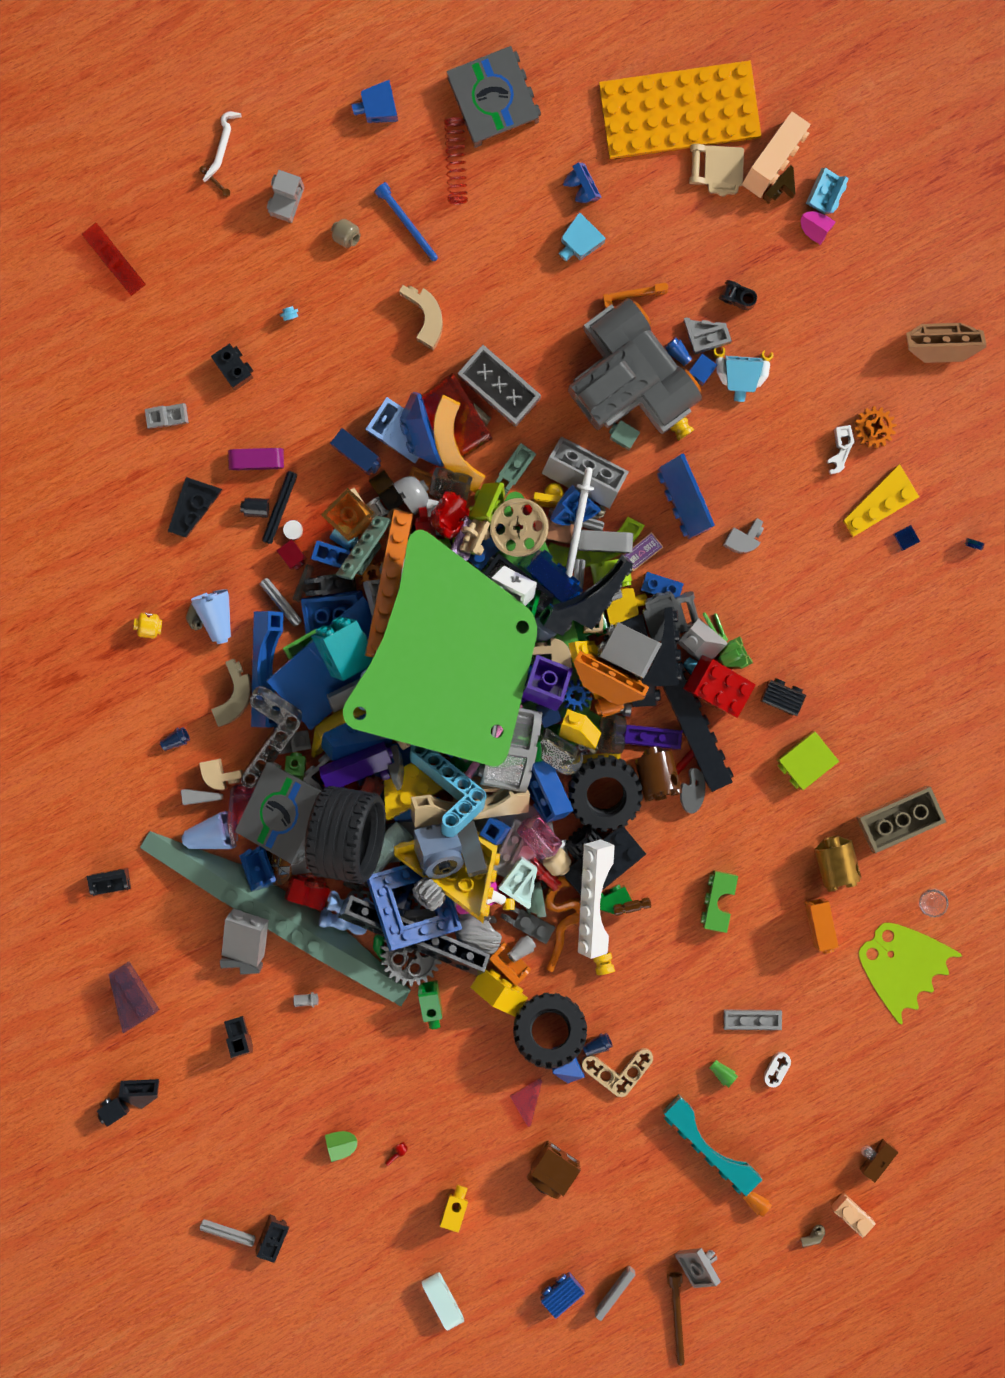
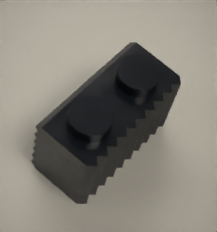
(783, 697)

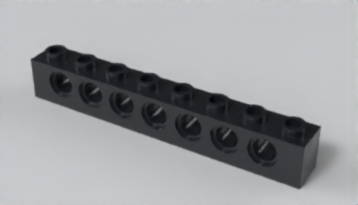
(441, 948)

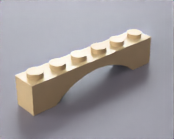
(429, 810)

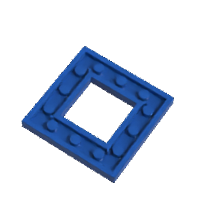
(395, 933)

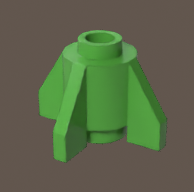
(734, 655)

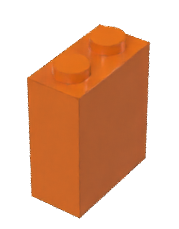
(821, 925)

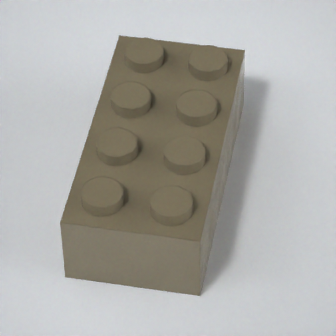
(901, 819)

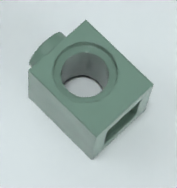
(623, 434)

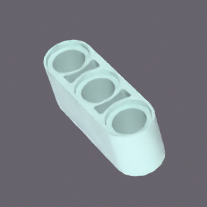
(442, 1301)

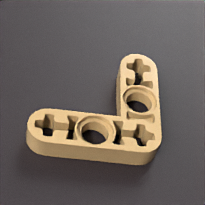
(615, 1077)

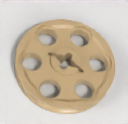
(527, 532)

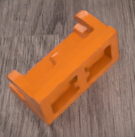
(514, 971)

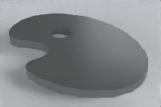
(693, 795)

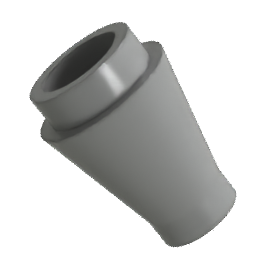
(522, 948)

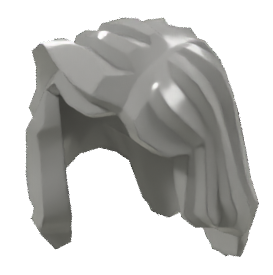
(479, 934)

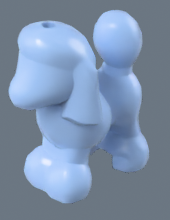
(328, 919)

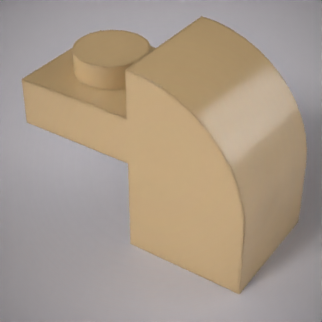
(558, 650)
(215, 777)

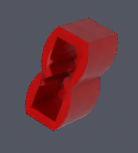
(304, 895)

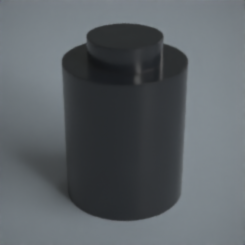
(255, 507)

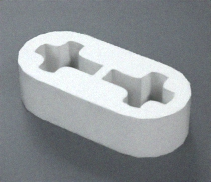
(772, 1067)

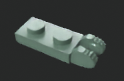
(516, 466)

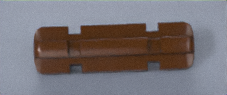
(632, 906)

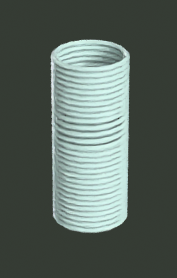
(392, 837)

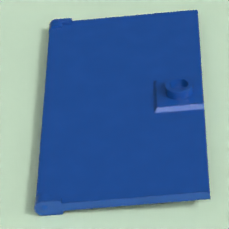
(305, 678)

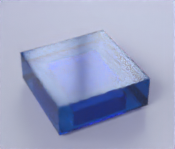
(906, 537)

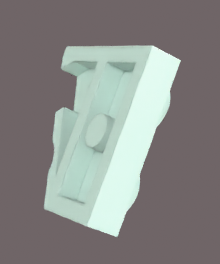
(520, 882)

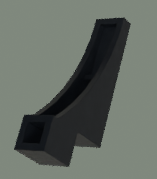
(589, 605)
(665, 666)

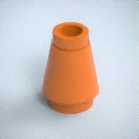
(757, 1203)

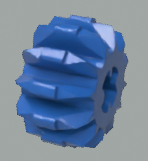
(573, 701)

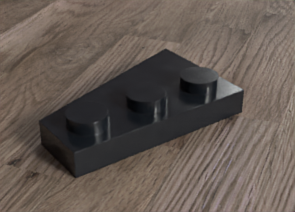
(192, 506)

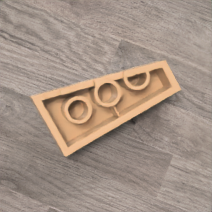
(776, 154)

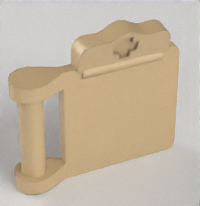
(722, 168)

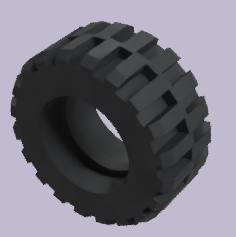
(613, 816)
(576, 1030)

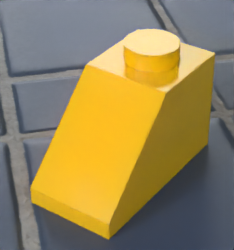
(579, 730)

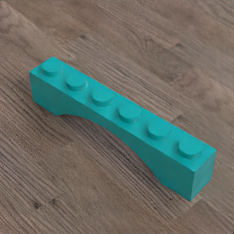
(738, 1172)

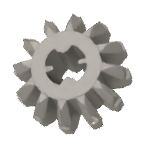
(429, 894)

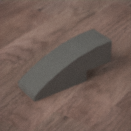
(472, 850)

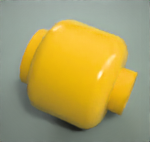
(148, 625)

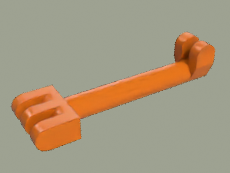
(657, 289)

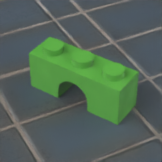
(720, 884)

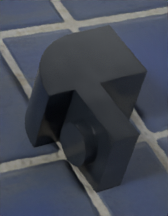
(238, 1040)

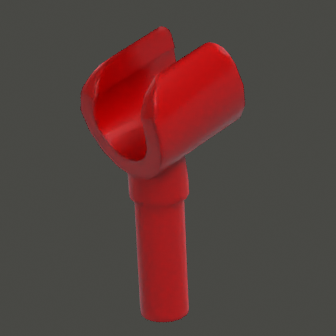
(401, 1150)

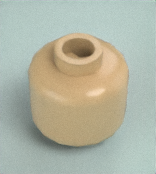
(558, 863)

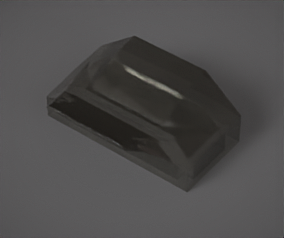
(556, 750)

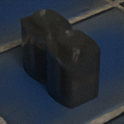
(446, 480)
(612, 732)

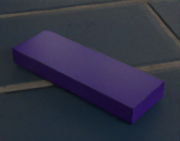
(653, 737)

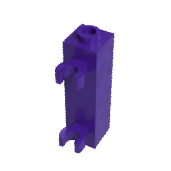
(357, 766)

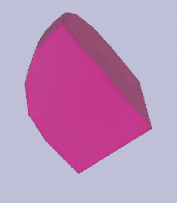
(816, 225)

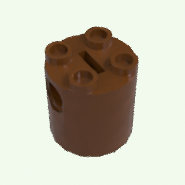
(657, 774)

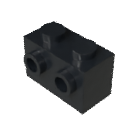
(232, 366)

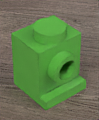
(299, 761)

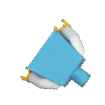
(742, 373)

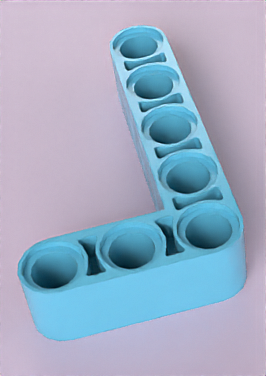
(451, 785)

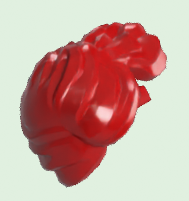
(448, 515)

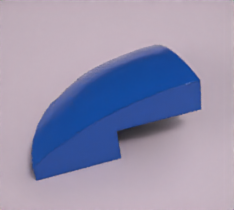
(567, 508)

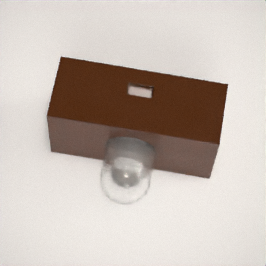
(877, 1159)

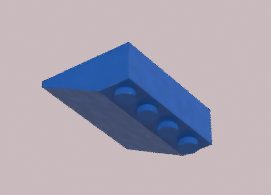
(685, 496)

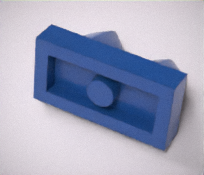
(579, 176)

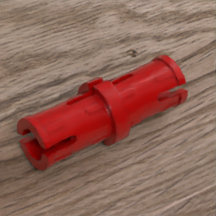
(544, 874)

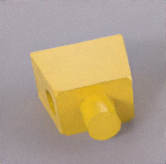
(625, 607)
(452, 1218)

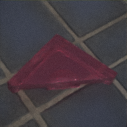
(526, 1100)

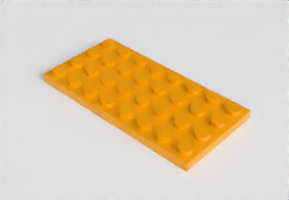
(680, 109)

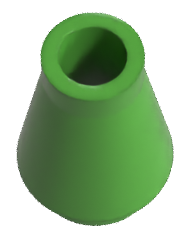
(723, 1073)

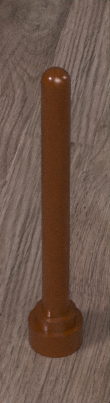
(675, 1280)

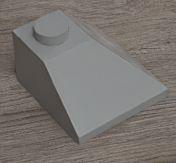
(701, 641)

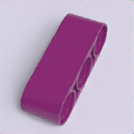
(256, 459)

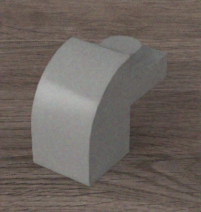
(744, 543)

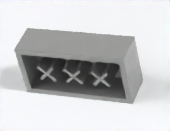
(499, 385)

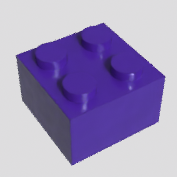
(546, 682)

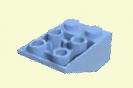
(386, 428)

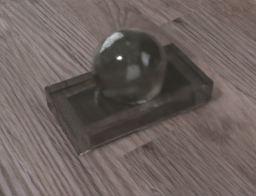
(302, 588)

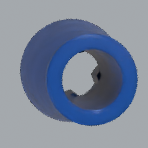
(678, 351)

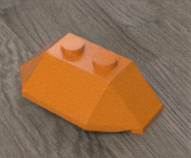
(608, 680)

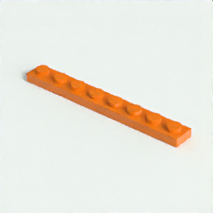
(389, 578)

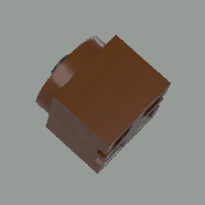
(553, 1171)

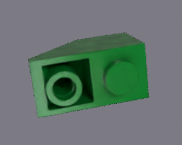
(617, 895)

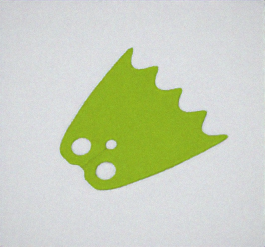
(909, 970)

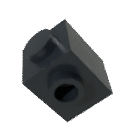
(112, 1110)

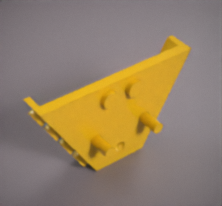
(467, 892)

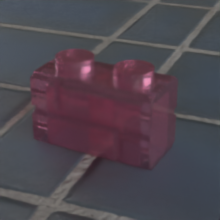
(539, 837)

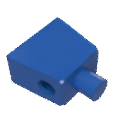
(377, 104)

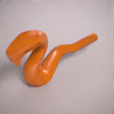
(573, 903)

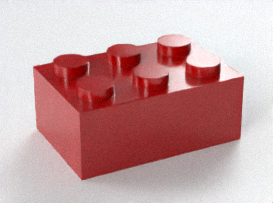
(719, 686)

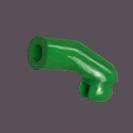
(377, 943)

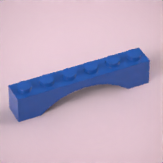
(266, 633)

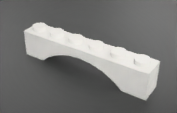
(597, 861)

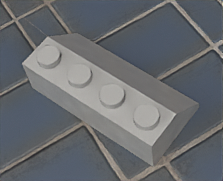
(568, 466)

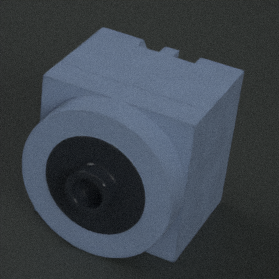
(436, 853)

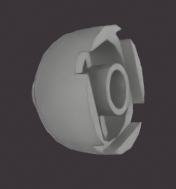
(413, 493)

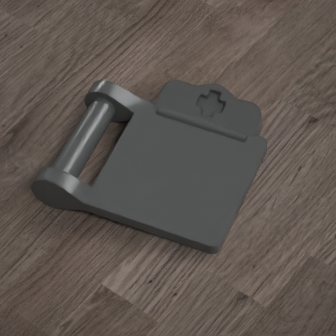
(655, 612)

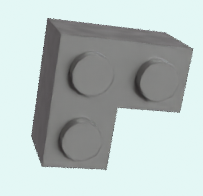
(287, 195)

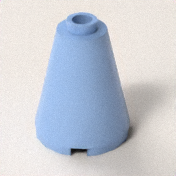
(214, 614)
(209, 834)

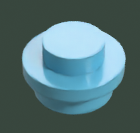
(289, 313)

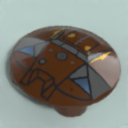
(280, 868)

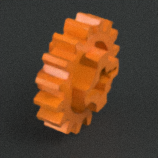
(867, 425)

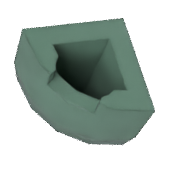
(537, 901)

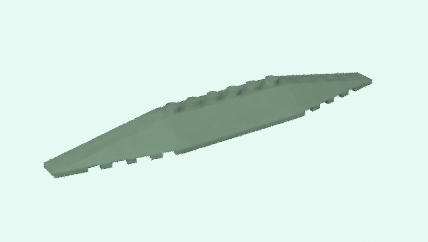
(286, 919)

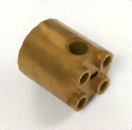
(837, 863)

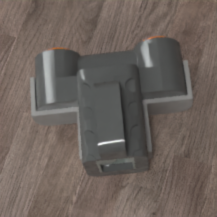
(632, 372)

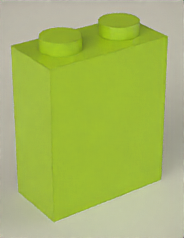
(807, 761)

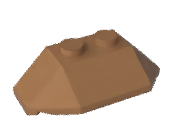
(945, 342)

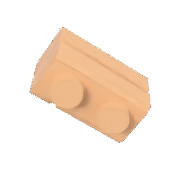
(853, 1215)

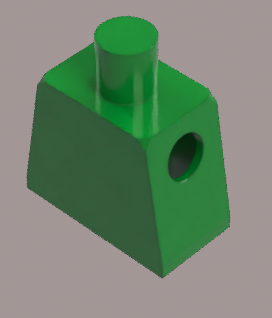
(430, 1003)

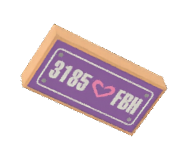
(644, 550)

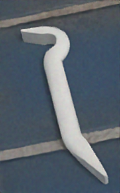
(222, 144)

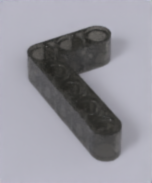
(274, 739)

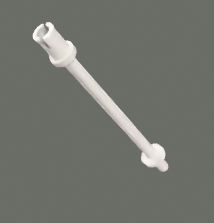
(585, 488)

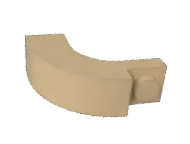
(433, 325)

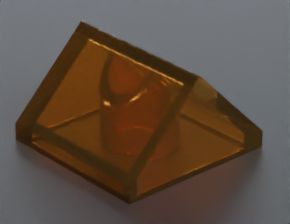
(349, 515)

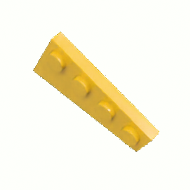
(884, 500)

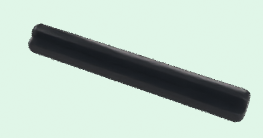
(279, 507)

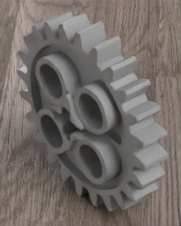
(426, 965)

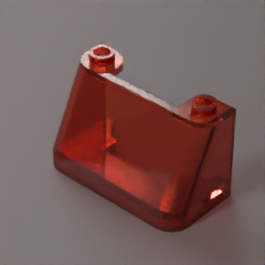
(469, 429)

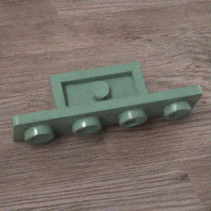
(364, 549)

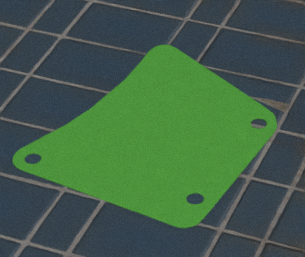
(447, 659)

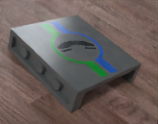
(493, 95)
(279, 813)

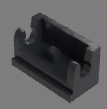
(109, 881)
(271, 1239)

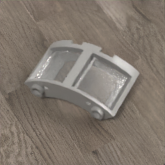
(516, 769)

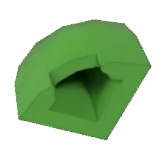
(340, 1144)

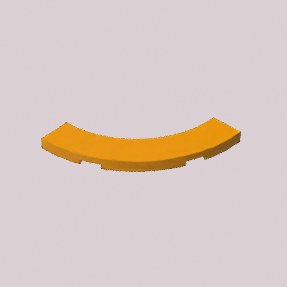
(446, 442)

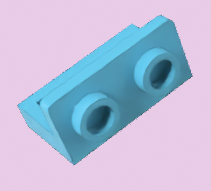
(827, 191)

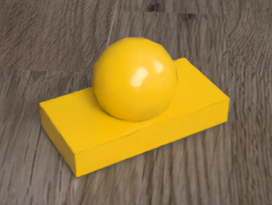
(552, 496)

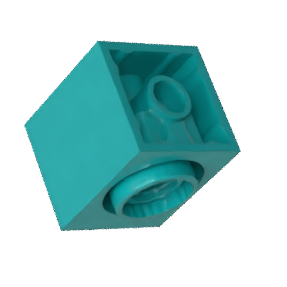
(342, 647)

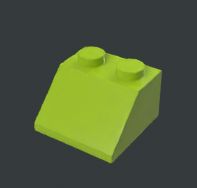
(487, 501)

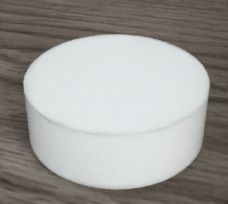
(293, 530)

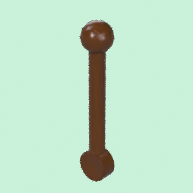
(226, 192)

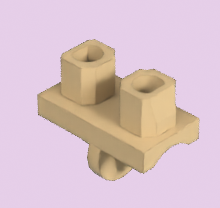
(474, 536)

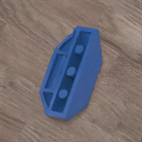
(419, 430)

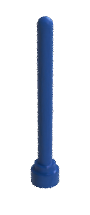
(383, 191)

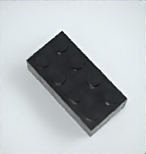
(626, 854)

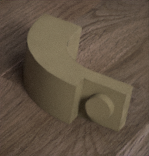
(240, 698)

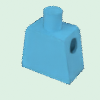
(580, 239)

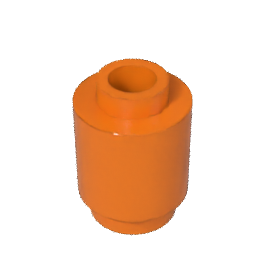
(607, 708)

